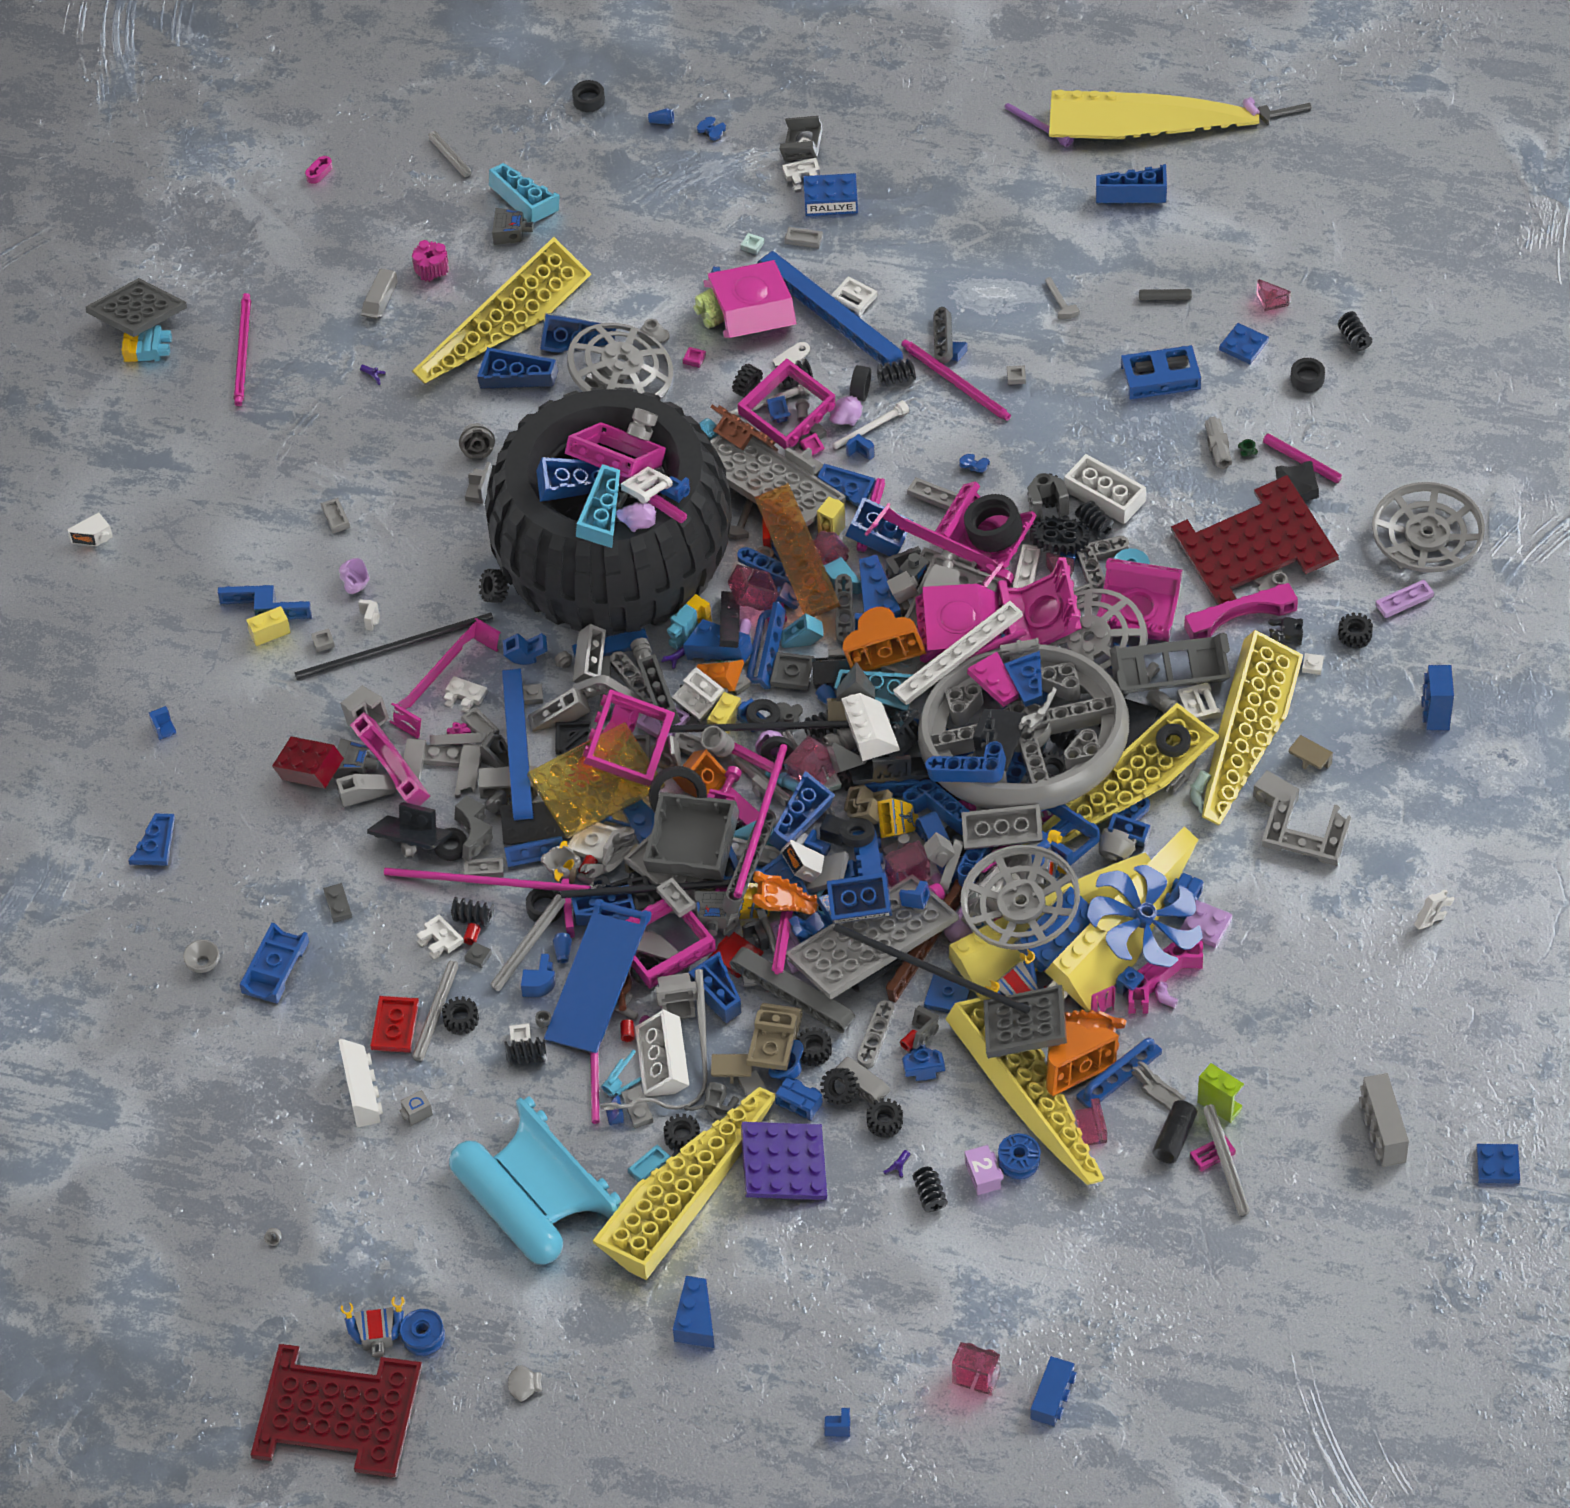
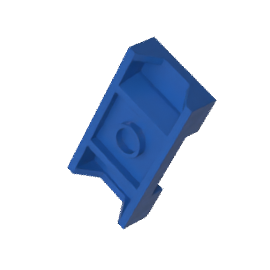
(273, 964)

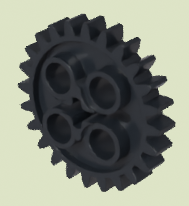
(1059, 535)

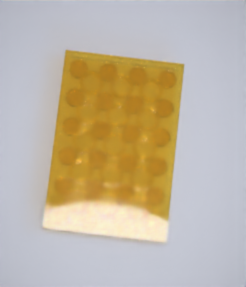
(584, 794)

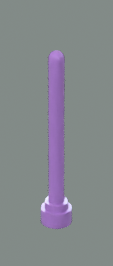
(1064, 141)

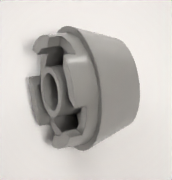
(476, 441)
(1116, 845)

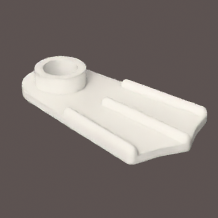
(793, 353)

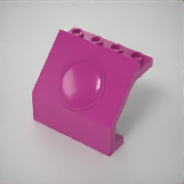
(752, 298)
(953, 525)
(1150, 588)
(1046, 606)
(950, 613)

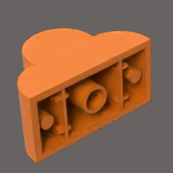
(882, 640)
(1080, 1058)

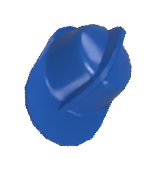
(794, 1066)

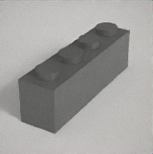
(657, 685)

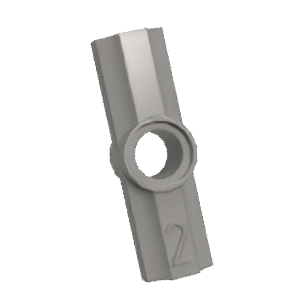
(1218, 442)

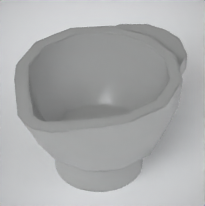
(655, 330)

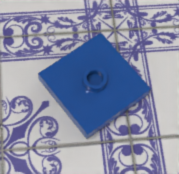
(944, 994)

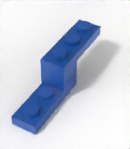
(264, 600)

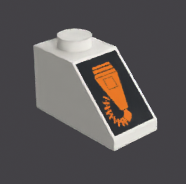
(90, 531)
(803, 861)

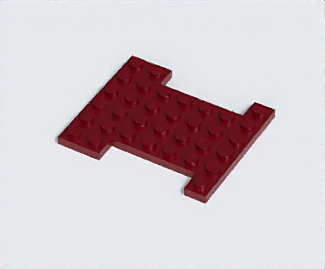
(1256, 541)
(339, 1410)

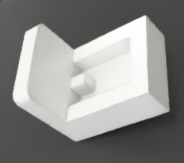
(371, 613)

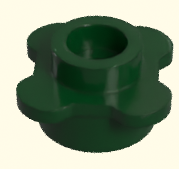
(1247, 448)

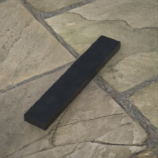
(729, 621)

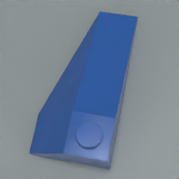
(560, 331)

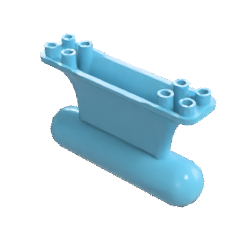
(531, 1184)

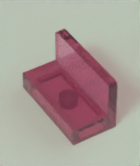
(1092, 1123)

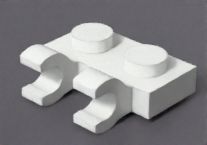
(796, 171)
(466, 691)
(1431, 909)
(442, 933)

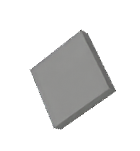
(833, 869)

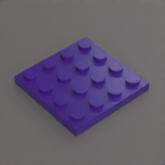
(783, 1160)

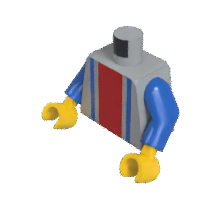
(1047, 864)
(1018, 979)
(376, 1327)

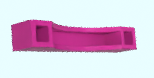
(1274, 601)
(403, 777)

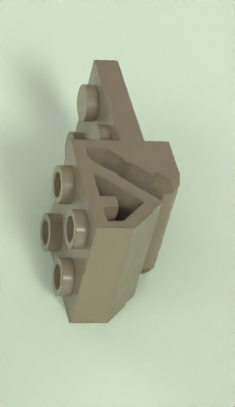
(774, 1036)

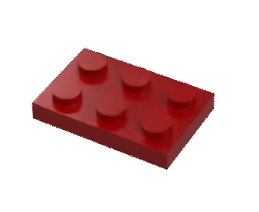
(394, 1024)

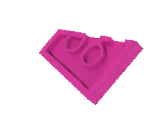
(994, 679)

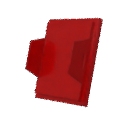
(730, 946)

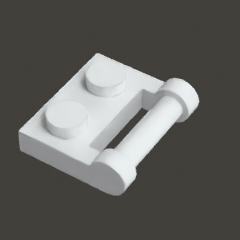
(857, 292)
(642, 481)
(1191, 701)

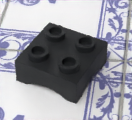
(1302, 478)

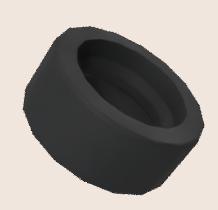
(585, 87)
(1307, 364)
(860, 382)
(535, 895)

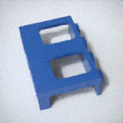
(1163, 380)
(1068, 822)

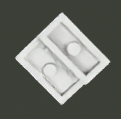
(698, 694)

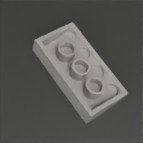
(1002, 826)

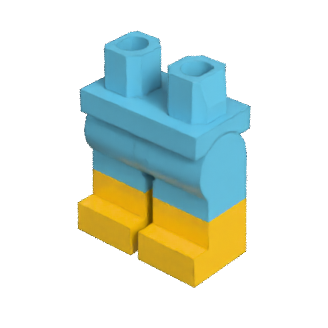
(146, 345)
(687, 620)

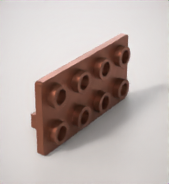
(737, 431)

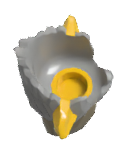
(562, 862)

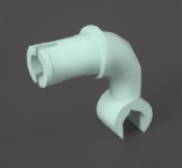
(1197, 789)

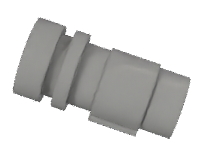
(640, 649)
(1160, 700)

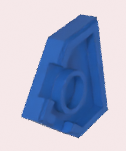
(923, 1063)

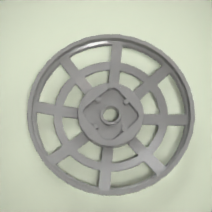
(615, 351)
(1430, 522)
(1099, 627)
(1018, 890)

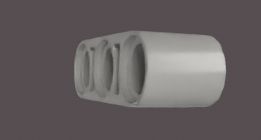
(871, 1086)

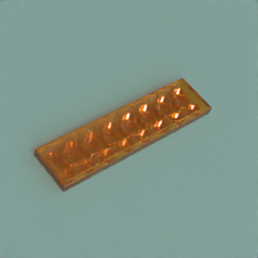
(797, 551)

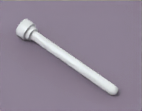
(792, 392)
(900, 409)

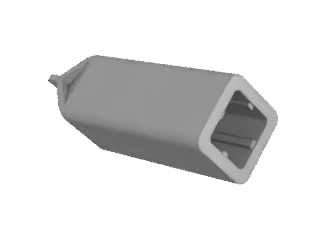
(379, 293)

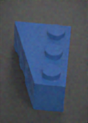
(705, 644)
(584, 907)
(718, 988)
(693, 1315)

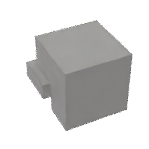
(364, 701)
(677, 995)

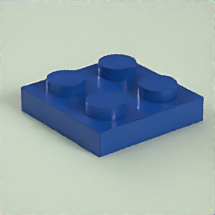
(1244, 343)
(1498, 1163)

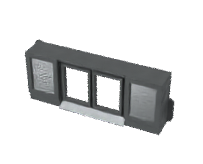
(1205, 656)

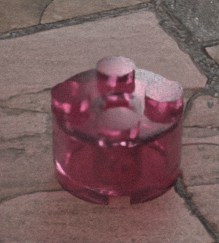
(830, 547)

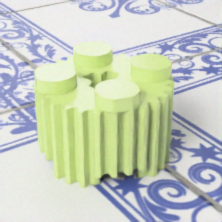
(708, 308)

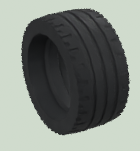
(999, 538)
(675, 771)

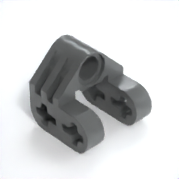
(1045, 486)

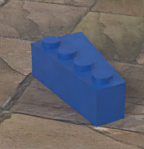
(1133, 186)
(515, 370)
(564, 478)
(875, 586)
(803, 809)
(868, 857)

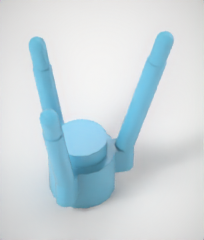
(613, 1083)

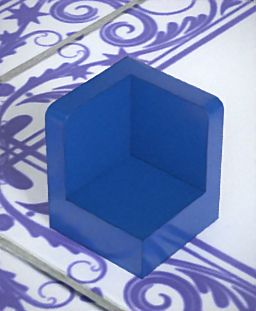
(162, 723)
(816, 844)
(916, 898)
(838, 1425)

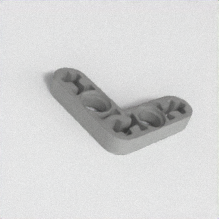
(1095, 555)
(602, 684)

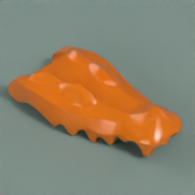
(780, 895)
(1096, 1019)

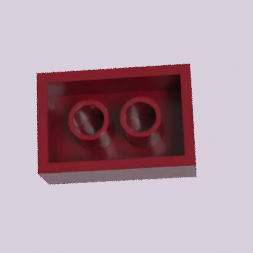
(308, 762)

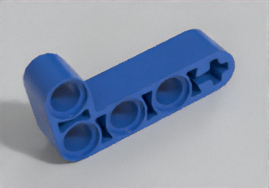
(765, 563)
(969, 769)
(931, 796)
(926, 827)

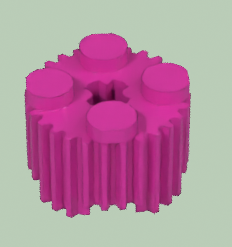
(430, 260)

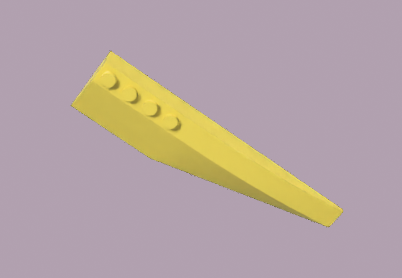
(1123, 114)
(512, 309)
(1251, 718)
(1140, 771)
(1088, 961)
(985, 962)
(1023, 1085)
(673, 1195)

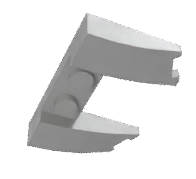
(466, 758)
(1279, 837)

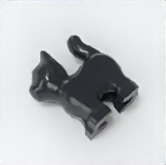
(1290, 631)

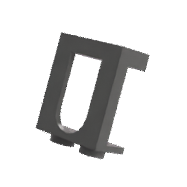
(801, 150)

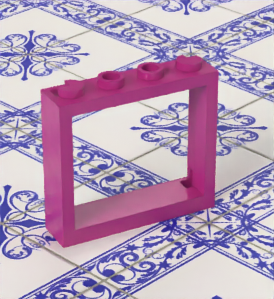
(786, 369)
(584, 447)
(640, 707)
(681, 960)

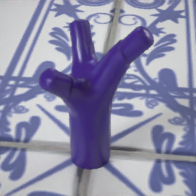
(374, 372)
(674, 657)
(899, 1163)

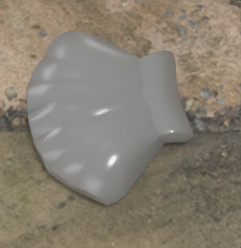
(524, 1382)

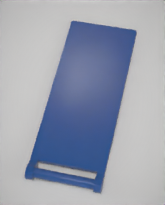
(596, 978)

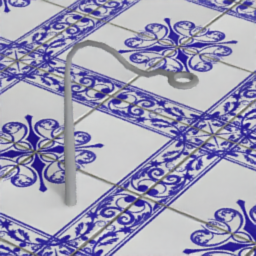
(702, 1033)

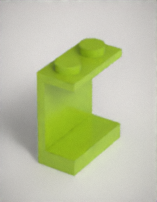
(1219, 1089)

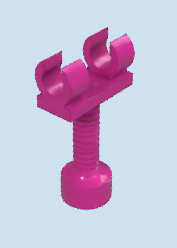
(732, 775)

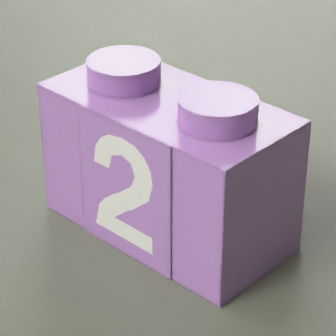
(983, 1169)

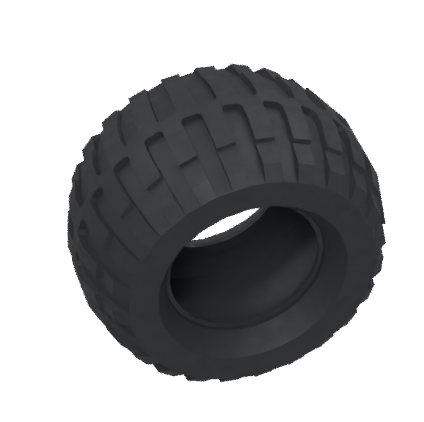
(645, 570)

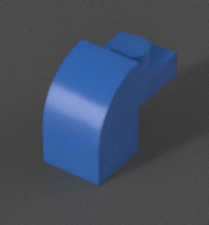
(524, 651)
(807, 928)
(539, 982)

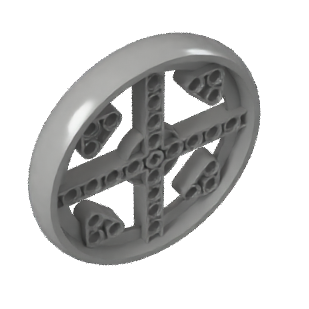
(1086, 758)

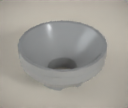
(199, 950)

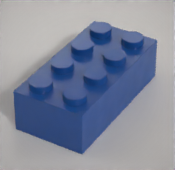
(1048, 952)

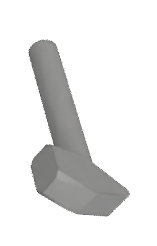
(1067, 311)

